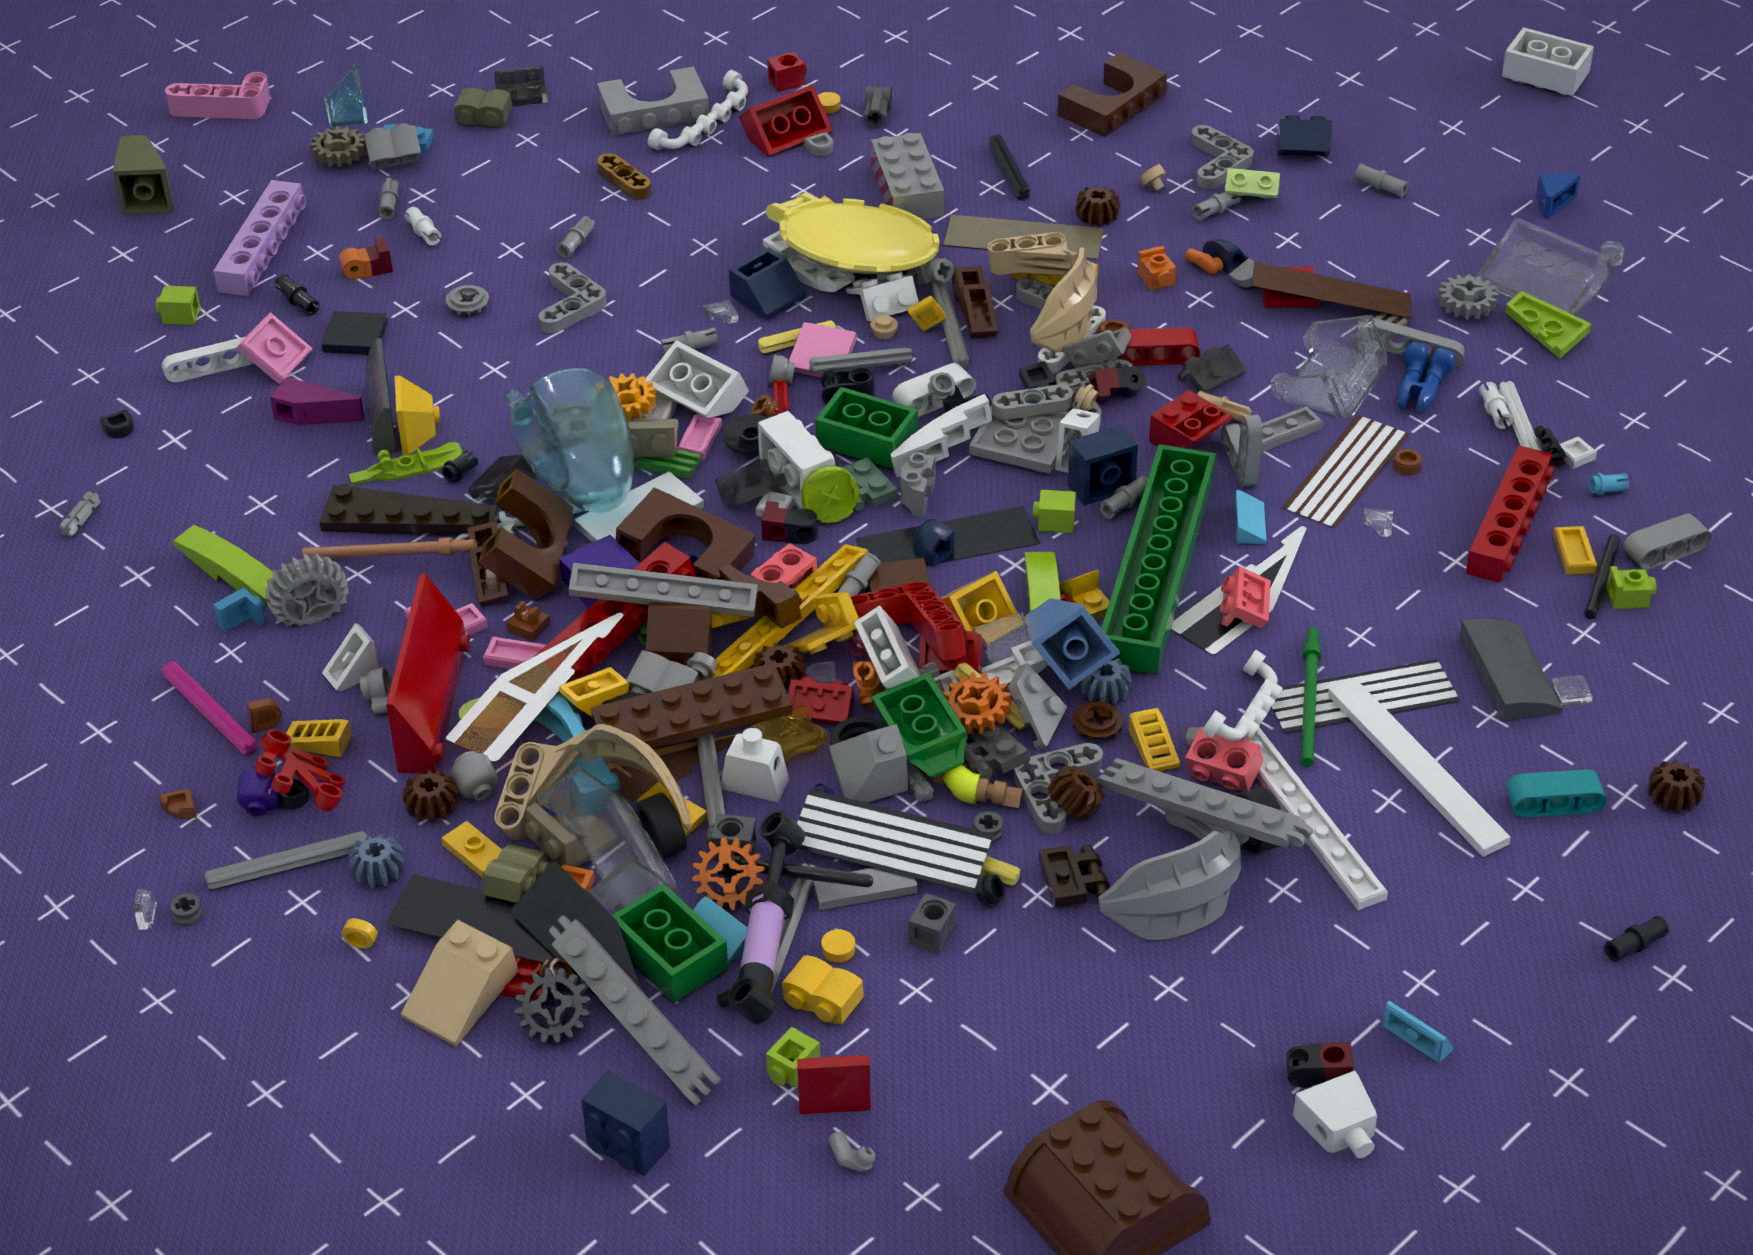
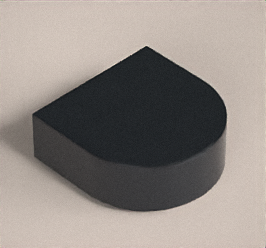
(117, 424)

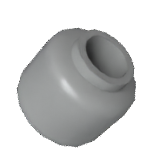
(474, 775)

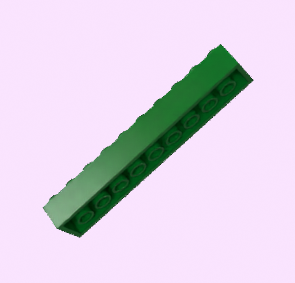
(1158, 556)

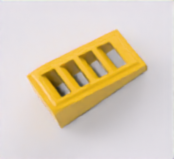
(1148, 723)
(326, 737)

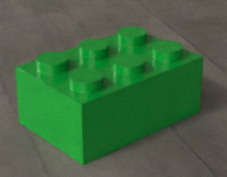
(865, 426)
(671, 943)

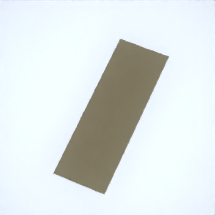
(980, 231)

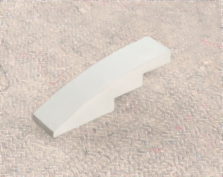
(944, 432)

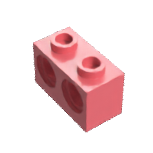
(788, 565)
(1225, 756)

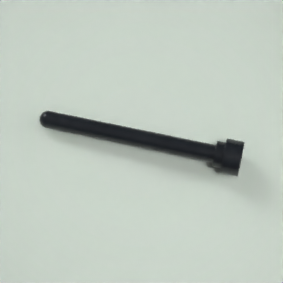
(808, 873)

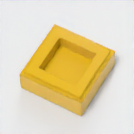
(927, 313)

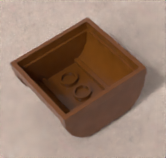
(1103, 1188)

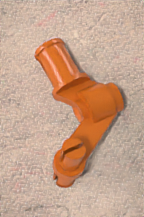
(867, 681)

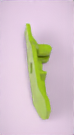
(407, 465)

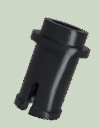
(455, 469)

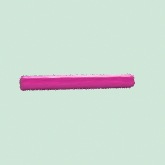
(209, 708)

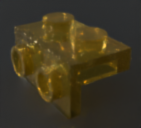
(793, 732)

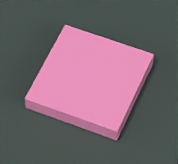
(820, 341)
(274, 348)

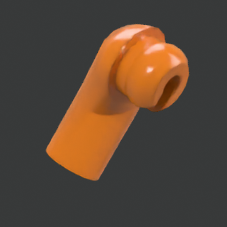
(1204, 261)

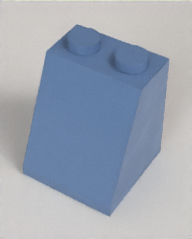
(1069, 640)

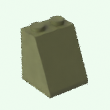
(141, 177)

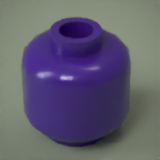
(255, 792)

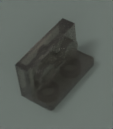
(524, 85)
(1212, 369)
(488, 483)
(748, 483)

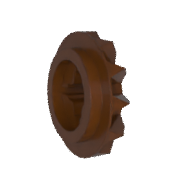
(1108, 716)

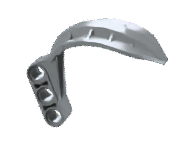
(1180, 888)

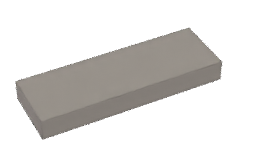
(1289, 428)
(885, 886)

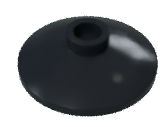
(742, 433)

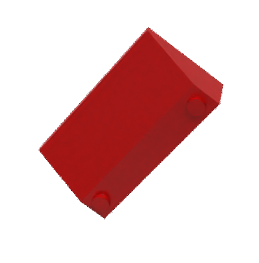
(425, 679)

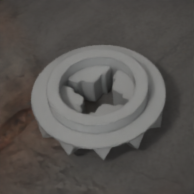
(474, 300)

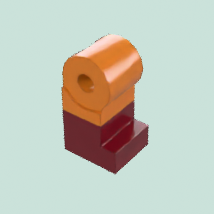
(366, 261)

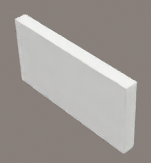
(599, 525)

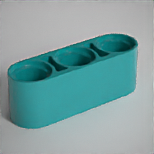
(1556, 793)

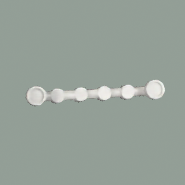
(732, 81)
(1257, 708)

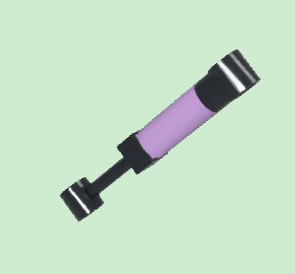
(767, 909)

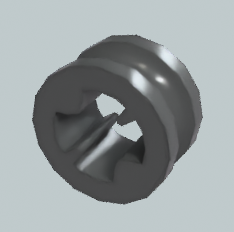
(989, 819)
(189, 917)

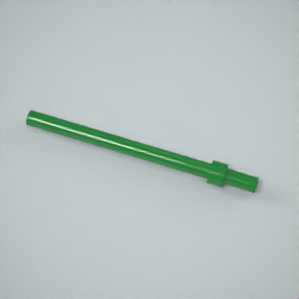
(1311, 654)

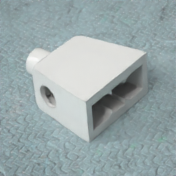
(1072, 426)
(755, 767)
(1338, 1114)

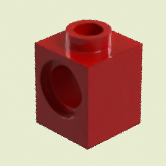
(786, 71)

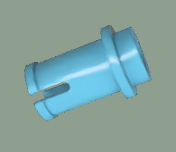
(1601, 483)

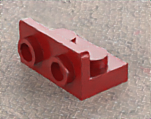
(974, 648)
(824, 701)

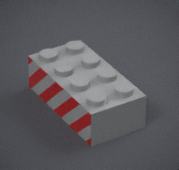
(907, 175)

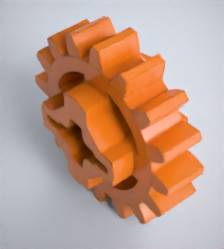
(979, 702)
(727, 858)

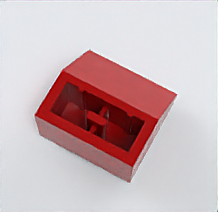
(1185, 421)

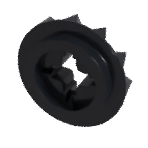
(1550, 445)

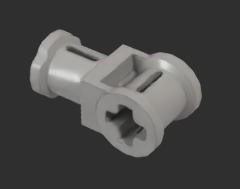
(935, 269)

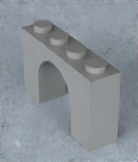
(630, 115)

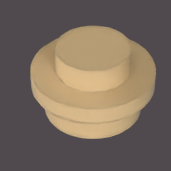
(884, 327)
(1086, 397)

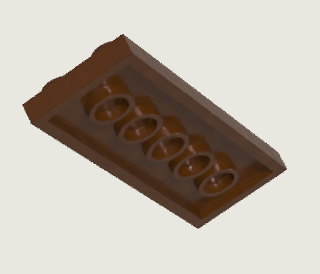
(699, 707)

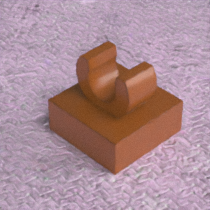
(528, 622)

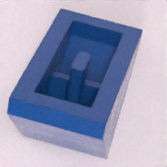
(1556, 191)

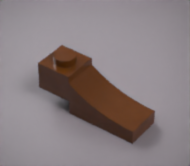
(975, 301)
(489, 586)
(773, 599)

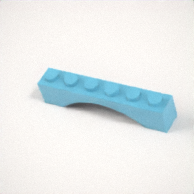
(566, 724)

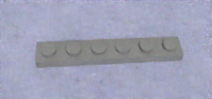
(647, 587)

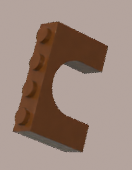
(1104, 114)
(665, 516)
(547, 518)

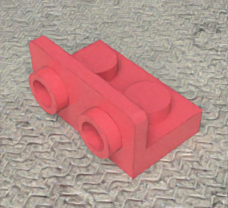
(1245, 597)

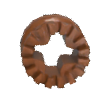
(764, 406)

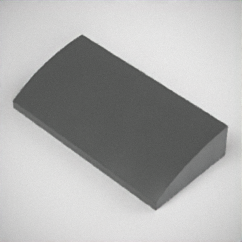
(379, 400)
(1508, 669)

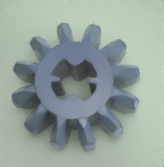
(1108, 683)
(376, 861)

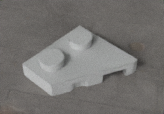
(1036, 704)

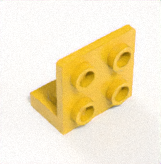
(838, 617)

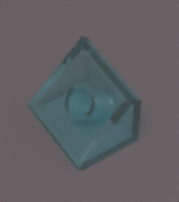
(346, 101)

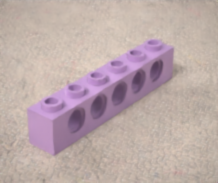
(259, 238)

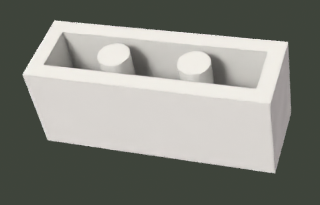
(886, 648)

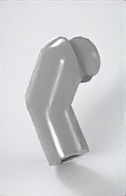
(846, 1157)

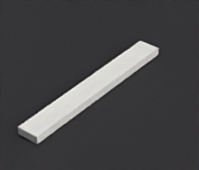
(1419, 767)
(1327, 840)

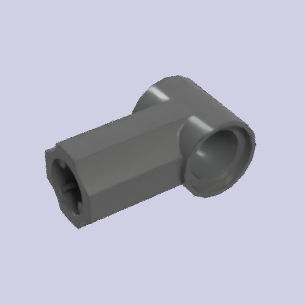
(877, 103)

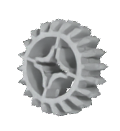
(303, 585)

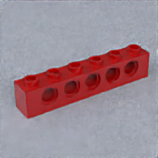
(1510, 514)
(663, 560)

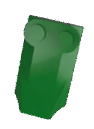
(926, 724)

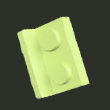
(1252, 183)

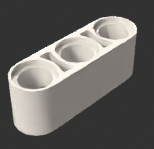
(915, 391)

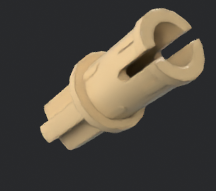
(1235, 409)

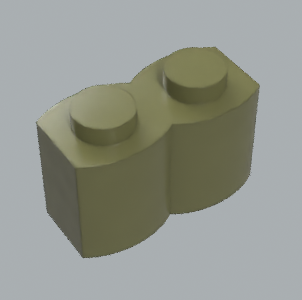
(483, 107)
(513, 872)

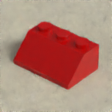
(785, 121)

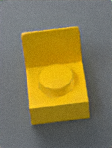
(1085, 591)
(594, 689)

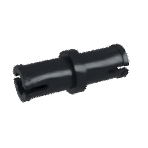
(296, 294)
(1636, 938)

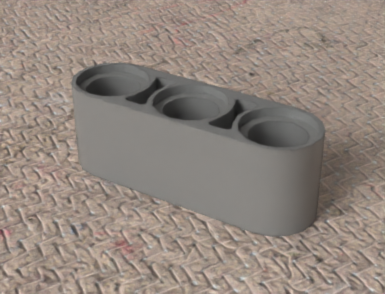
(1667, 541)

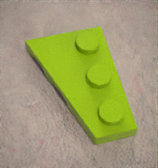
(1548, 324)

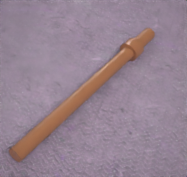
(443, 546)

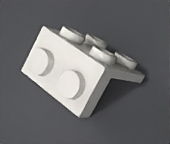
(885, 294)

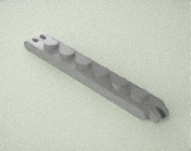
(1205, 804)
(633, 1009)

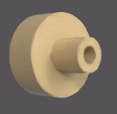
(1153, 176)

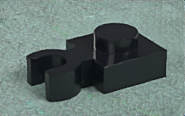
(1036, 375)

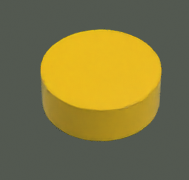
(830, 101)
(359, 933)
(838, 946)

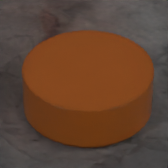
(1407, 462)

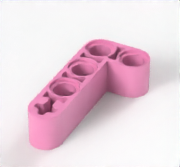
(220, 101)

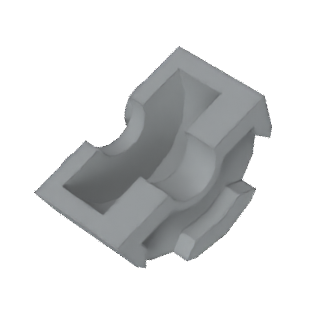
(916, 482)

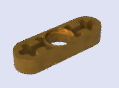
(634, 185)

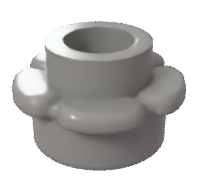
(943, 379)
(703, 665)

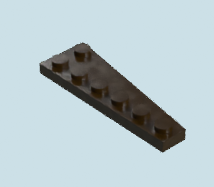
(384, 511)

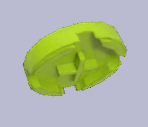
(830, 493)

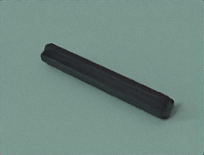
(1009, 167)

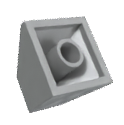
(871, 765)

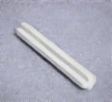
(1520, 420)

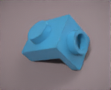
(238, 609)

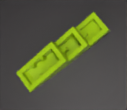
(224, 561)
(1041, 578)

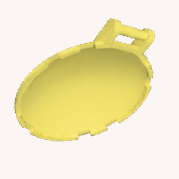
(854, 234)

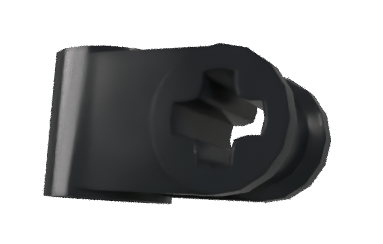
(856, 379)

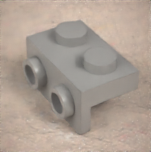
(1098, 347)

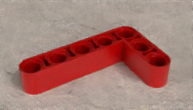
(924, 610)

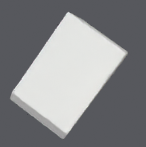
(352, 660)

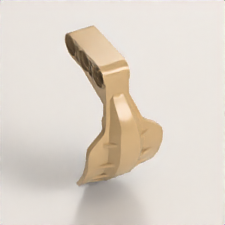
(1070, 304)
(554, 761)

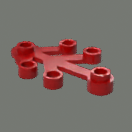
(278, 744)

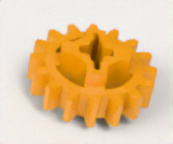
(634, 395)

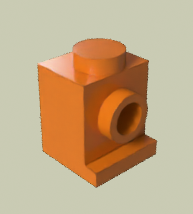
(1156, 268)

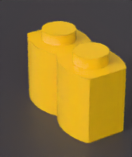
(822, 989)

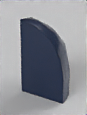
(1227, 252)
(934, 541)

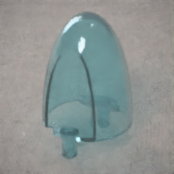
(575, 437)

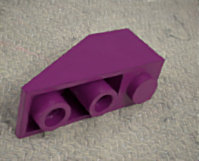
(314, 404)

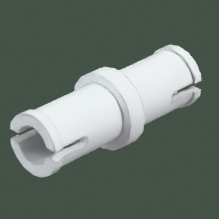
(422, 225)
(1495, 405)

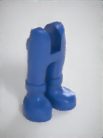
(1416, 360)

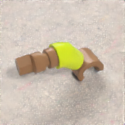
(972, 788)

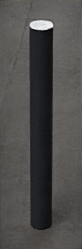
(1602, 576)

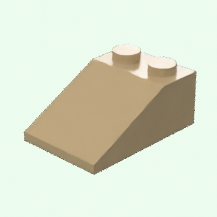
(459, 982)

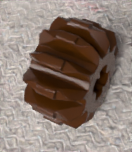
(1097, 205)
(787, 660)
(1676, 786)
(1076, 792)
(430, 796)

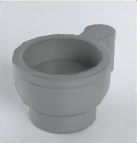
(781, 370)
(376, 688)

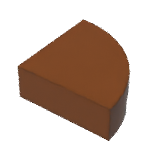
(178, 803)

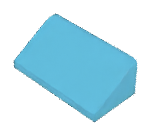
(1249, 519)
(725, 925)
(1416, 1033)

